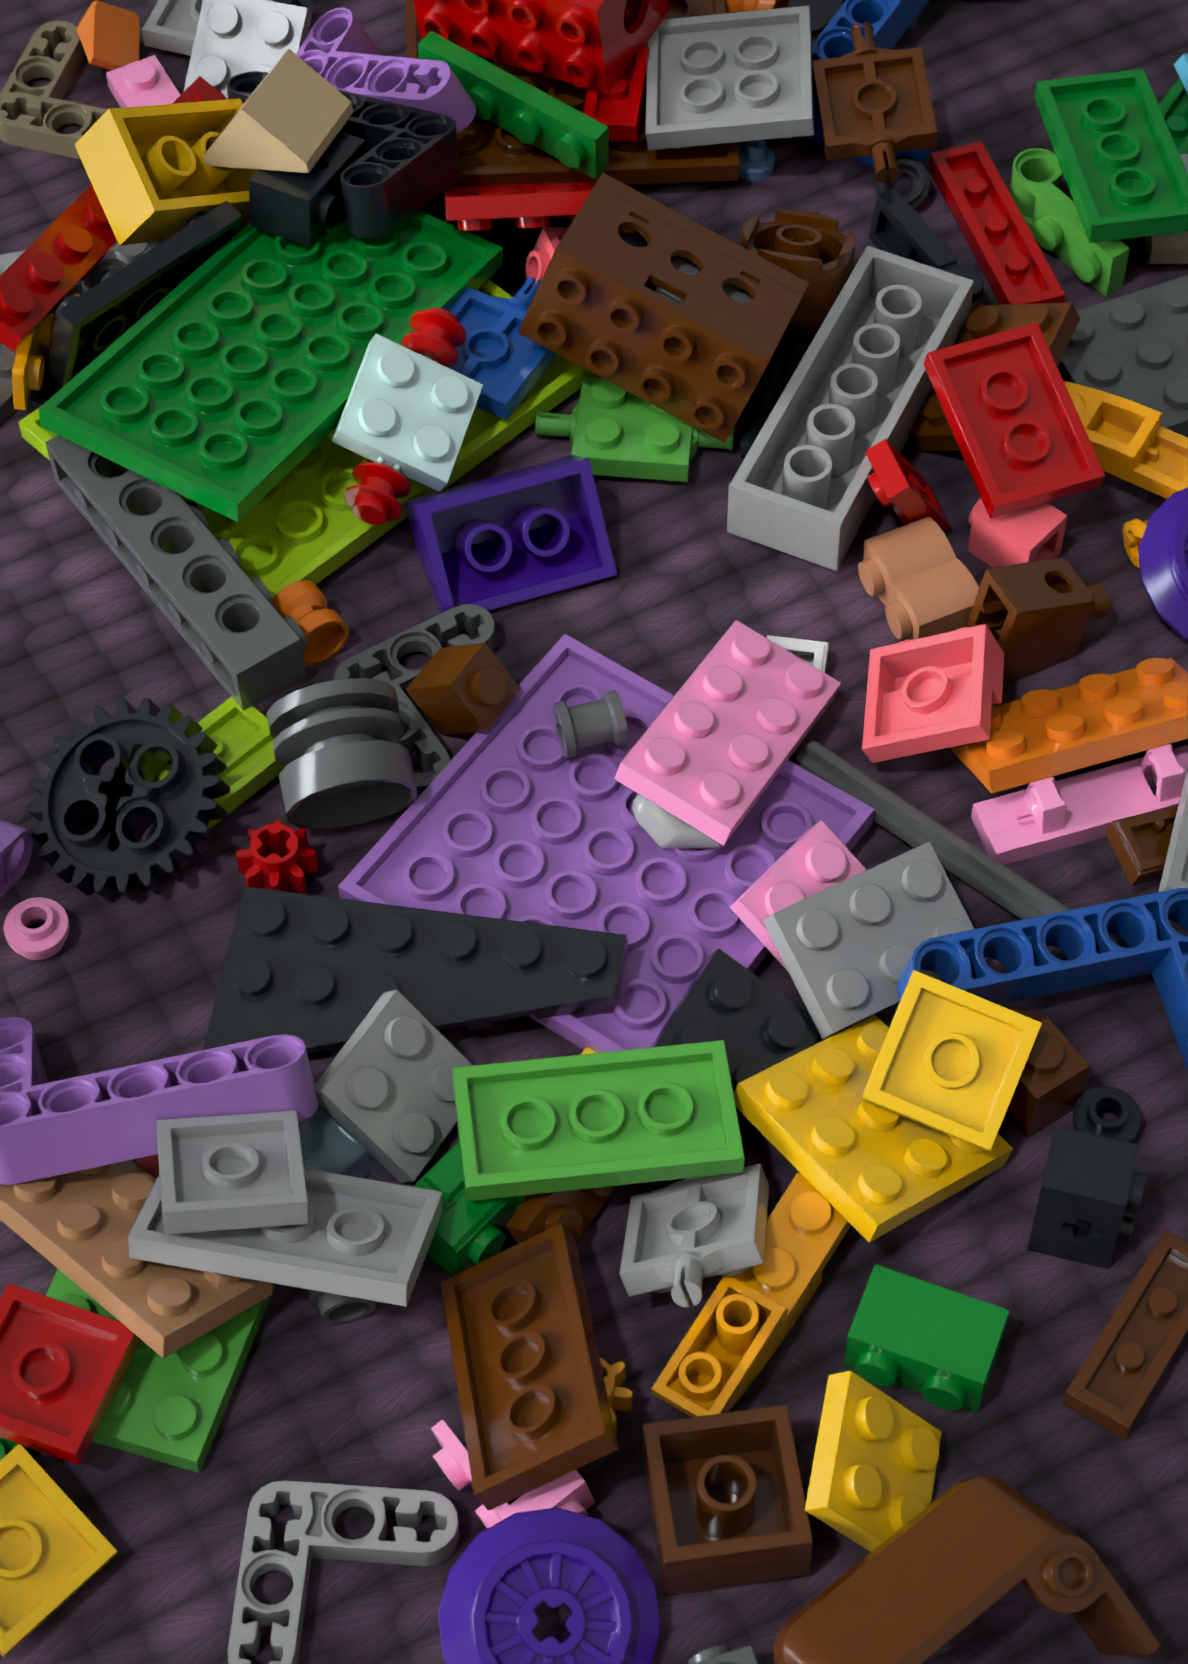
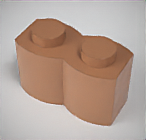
(918, 580)

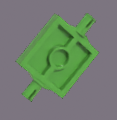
(627, 434)

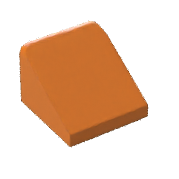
(109, 35)

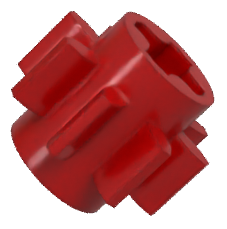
(277, 858)

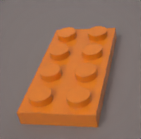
(1081, 725)

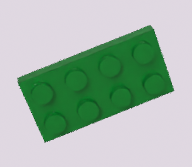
(1115, 154)

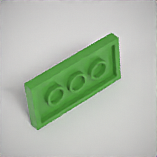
(596, 1120)

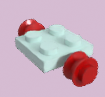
(406, 414)

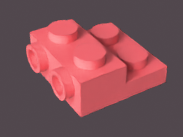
(932, 693)

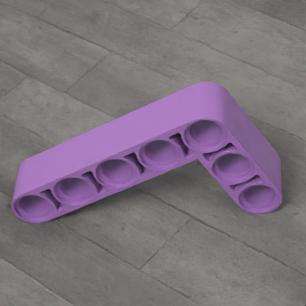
(114, 1112)

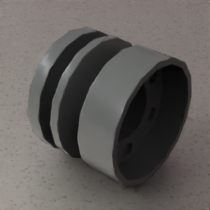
(341, 754)

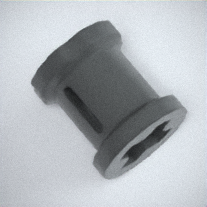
(590, 724)

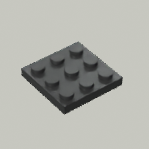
(1136, 350)

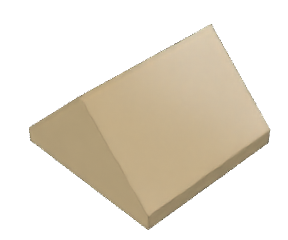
(283, 121)

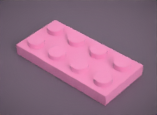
(727, 732)

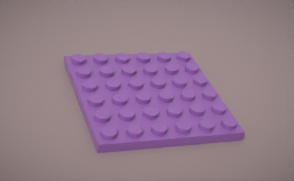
(557, 844)

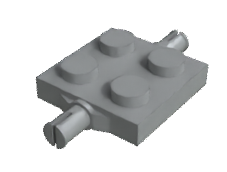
(695, 1233)

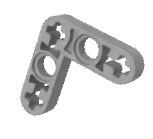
(315, 1537)

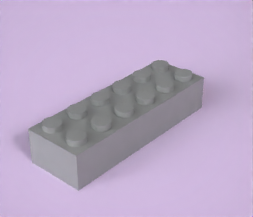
(854, 387)

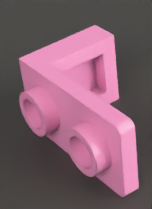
(565, 1492)

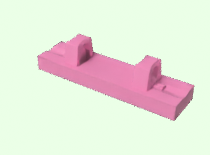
(1078, 808)

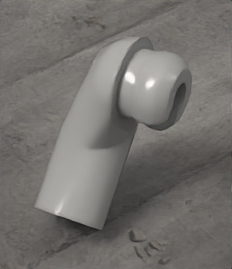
(668, 829)

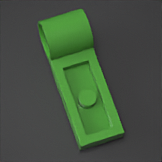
(1057, 224)

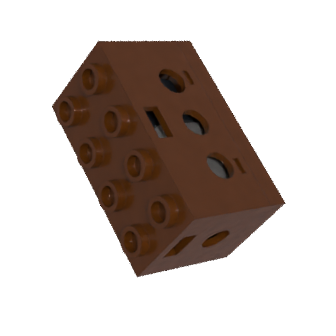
(662, 307)

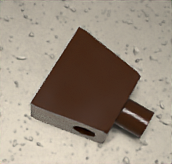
(1037, 613)

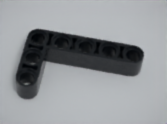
(405, 163)

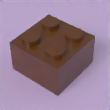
(726, 1499)

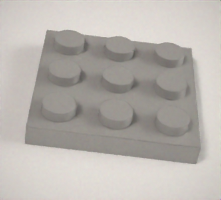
(730, 78)

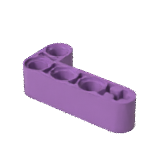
(352, 63)

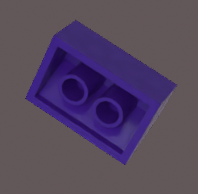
(512, 535)

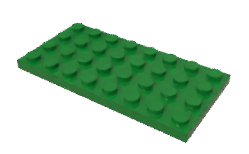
(259, 355)

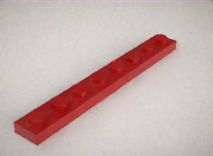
(64, 254)

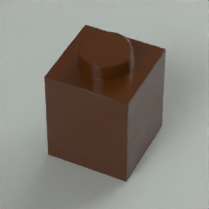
(463, 689)

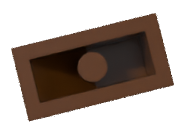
(1050, 1080)

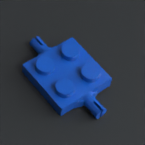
(496, 351)

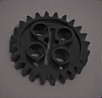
(128, 799)

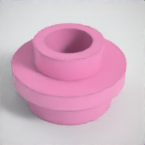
(41, 941)

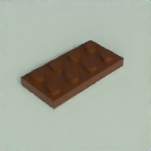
(527, 1367)

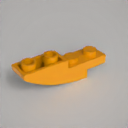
(1132, 440)
(754, 1308)

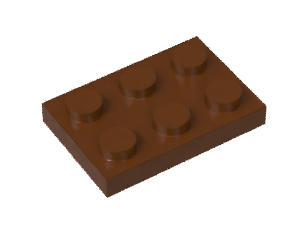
(1057, 325)

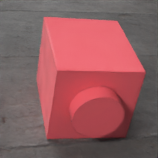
(1017, 536)

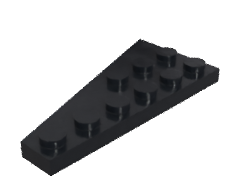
(325, 961)

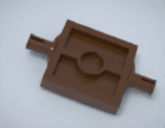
(874, 103)

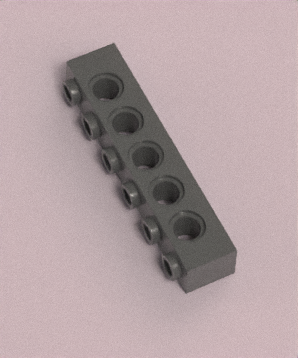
(186, 573)

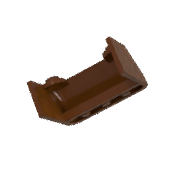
(949, 1571)

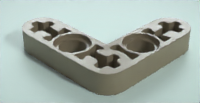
(35, 113)

